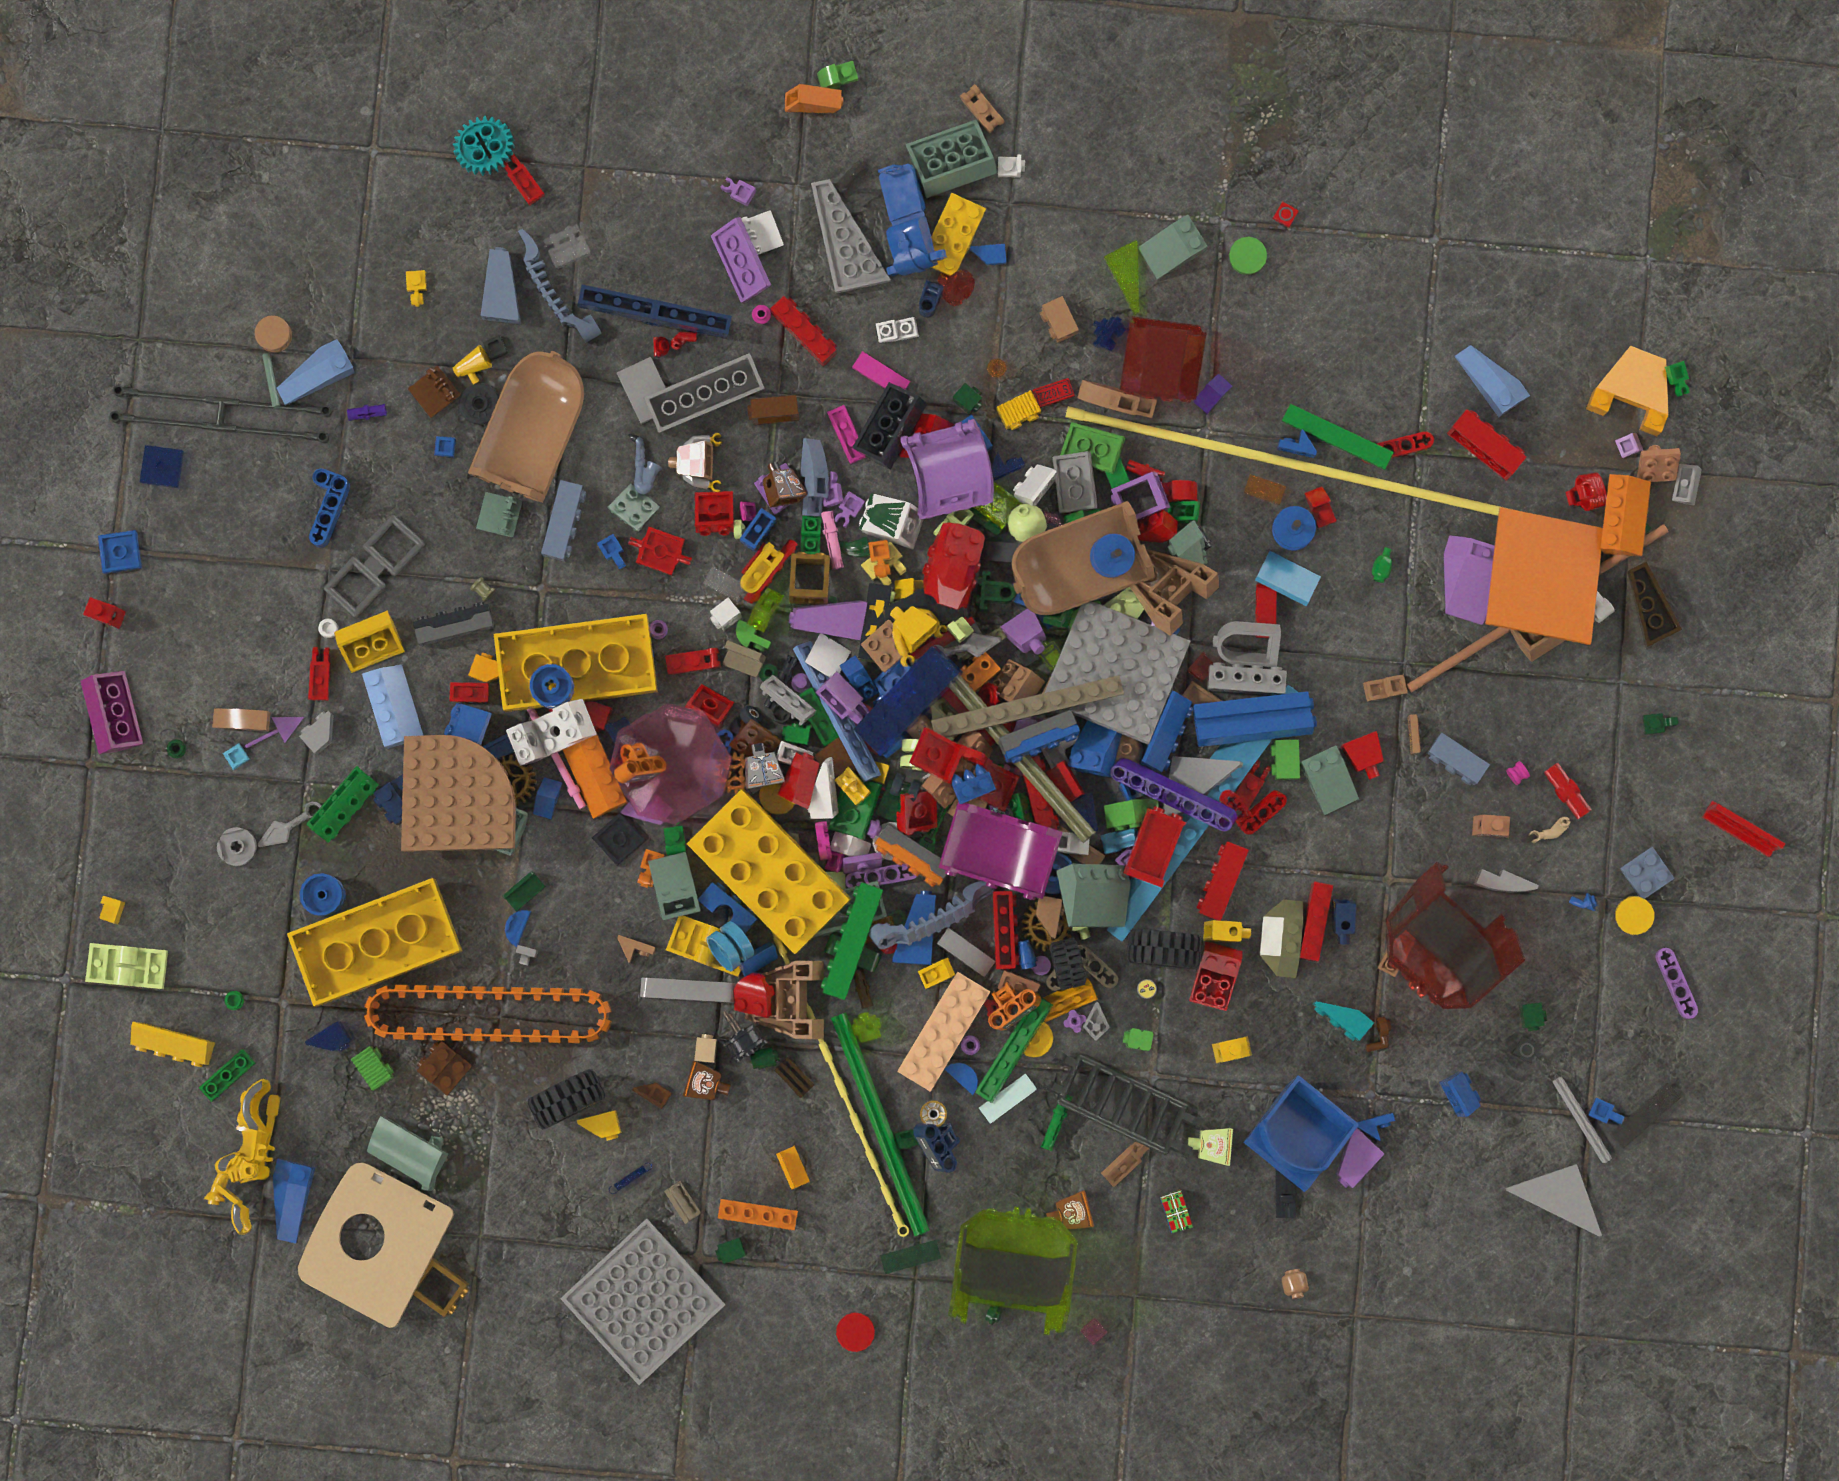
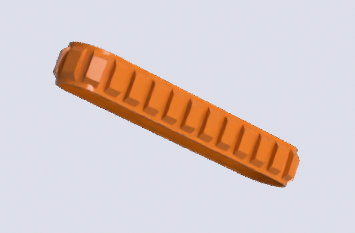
(372, 1004)

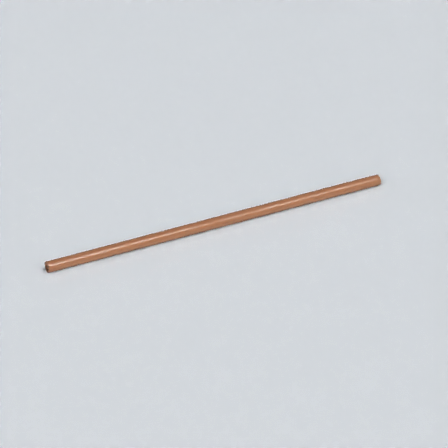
(1499, 632)

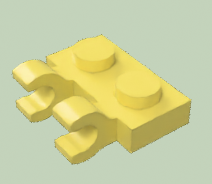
(894, 561)

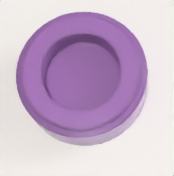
(1043, 965)

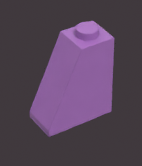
(1357, 1159)

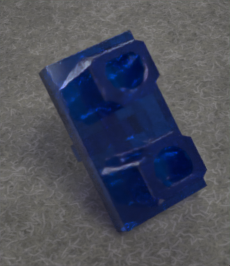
(1113, 326)

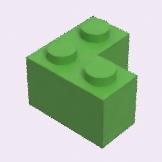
(1128, 813)

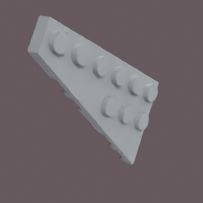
(847, 250)

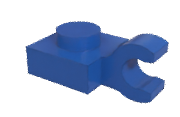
(611, 549)
(1603, 1111)

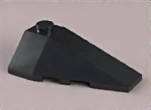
(1003, 546)
(924, 601)

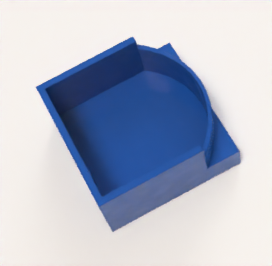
(1301, 1133)

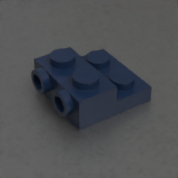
(391, 797)

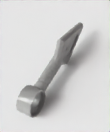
(976, 645)
(280, 832)

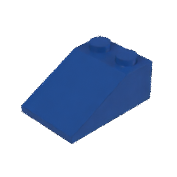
(1095, 750)
(1460, 1094)

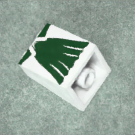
(891, 520)

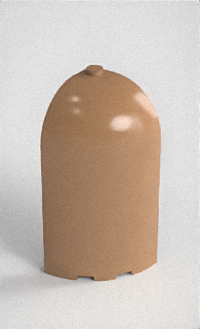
(530, 425)
(1056, 568)

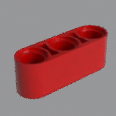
(1265, 606)

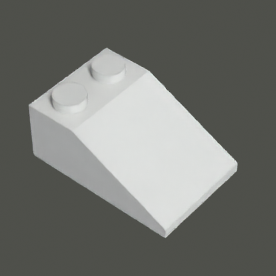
(1035, 485)

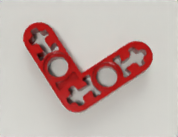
(1247, 816)

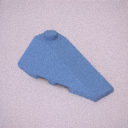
(321, 369)
(1494, 383)

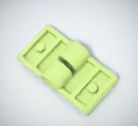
(126, 966)

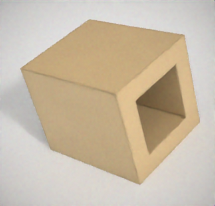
(706, 1048)

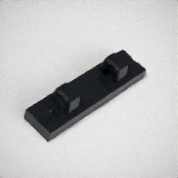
(1284, 1203)

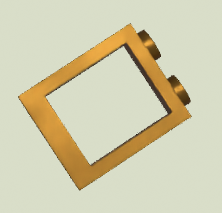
(806, 596)
(460, 1293)

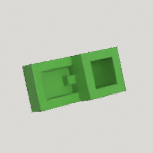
(838, 75)
(746, 636)

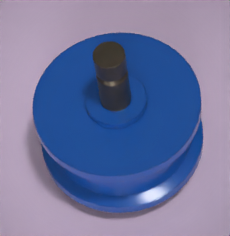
(1294, 528)
(1112, 555)

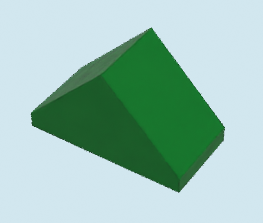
(1185, 511)

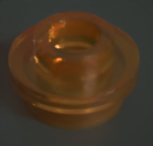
(1000, 363)

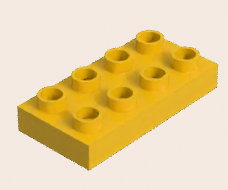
(601, 656)
(769, 871)
(374, 942)

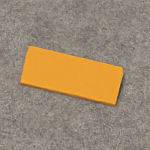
(1070, 999)

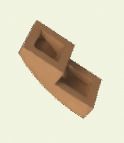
(1385, 688)

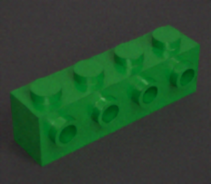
(342, 804)

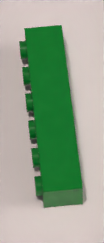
(852, 942)

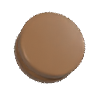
(273, 334)

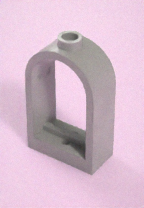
(1248, 628)

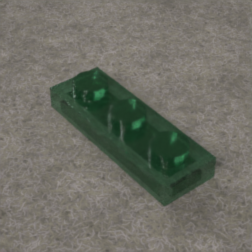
(910, 1256)

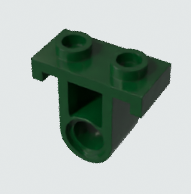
(991, 592)

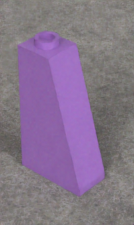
(833, 619)

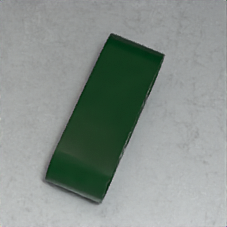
(869, 959)

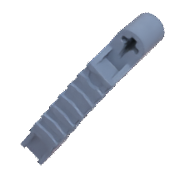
(587, 326)
(887, 935)

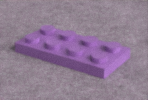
(740, 260)

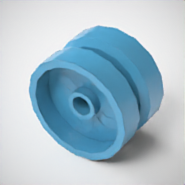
(730, 946)

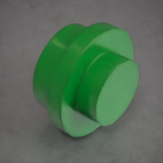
(234, 1000)

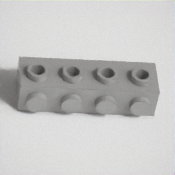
(1246, 680)

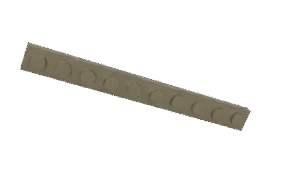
(1028, 707)

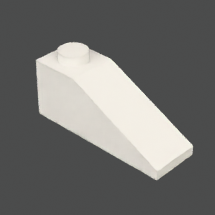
(824, 796)

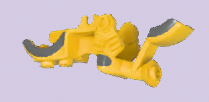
(250, 1160)

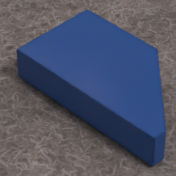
(990, 253)

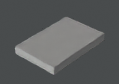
(640, 382)
(1075, 482)

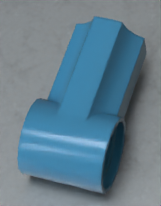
(1115, 841)

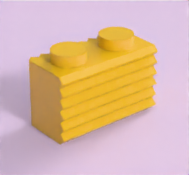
(1019, 410)

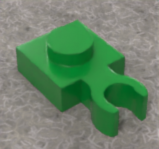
(1677, 375)

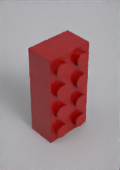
(1486, 444)

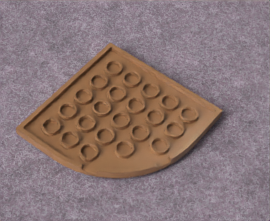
(455, 796)

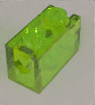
(762, 612)

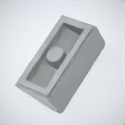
(1687, 484)

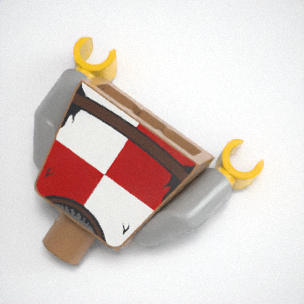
(695, 461)

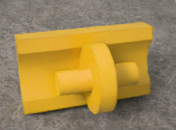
(852, 786)

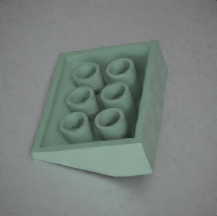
(951, 158)
(1094, 894)

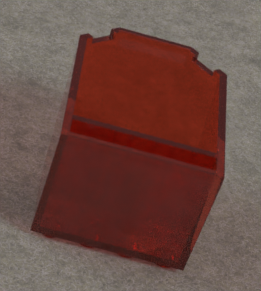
(1162, 359)

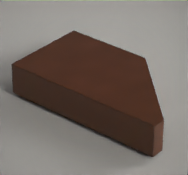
(654, 1093)

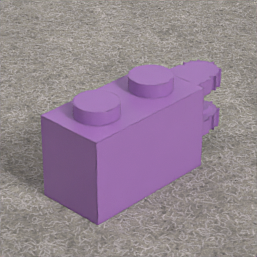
(842, 698)

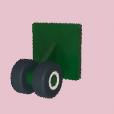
(891, 799)

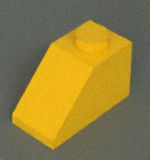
(602, 1125)

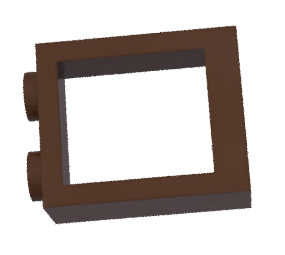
(773, 410)

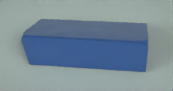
(761, 957)

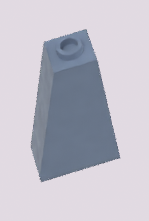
(500, 293)

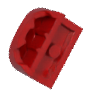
(753, 995)

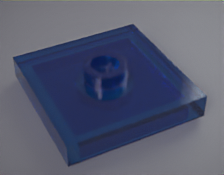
(161, 466)

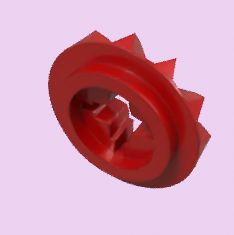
(987, 690)

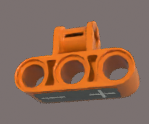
(638, 764)
(1006, 1000)

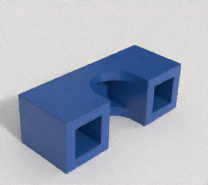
(715, 897)

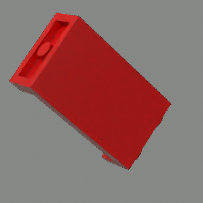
(1154, 846)

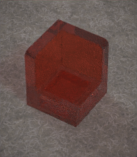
(1200, 667)

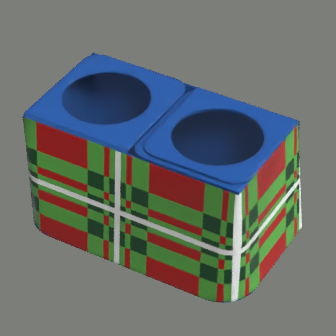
(1176, 1211)

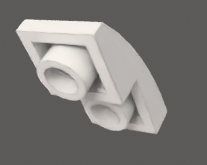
(897, 330)

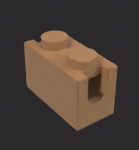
(1059, 319)

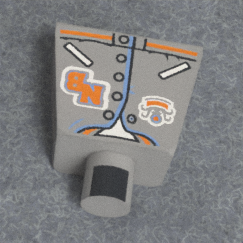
(762, 768)

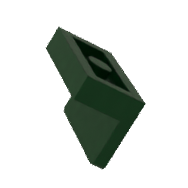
(524, 891)

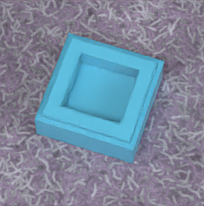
(236, 756)

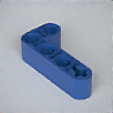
(325, 510)

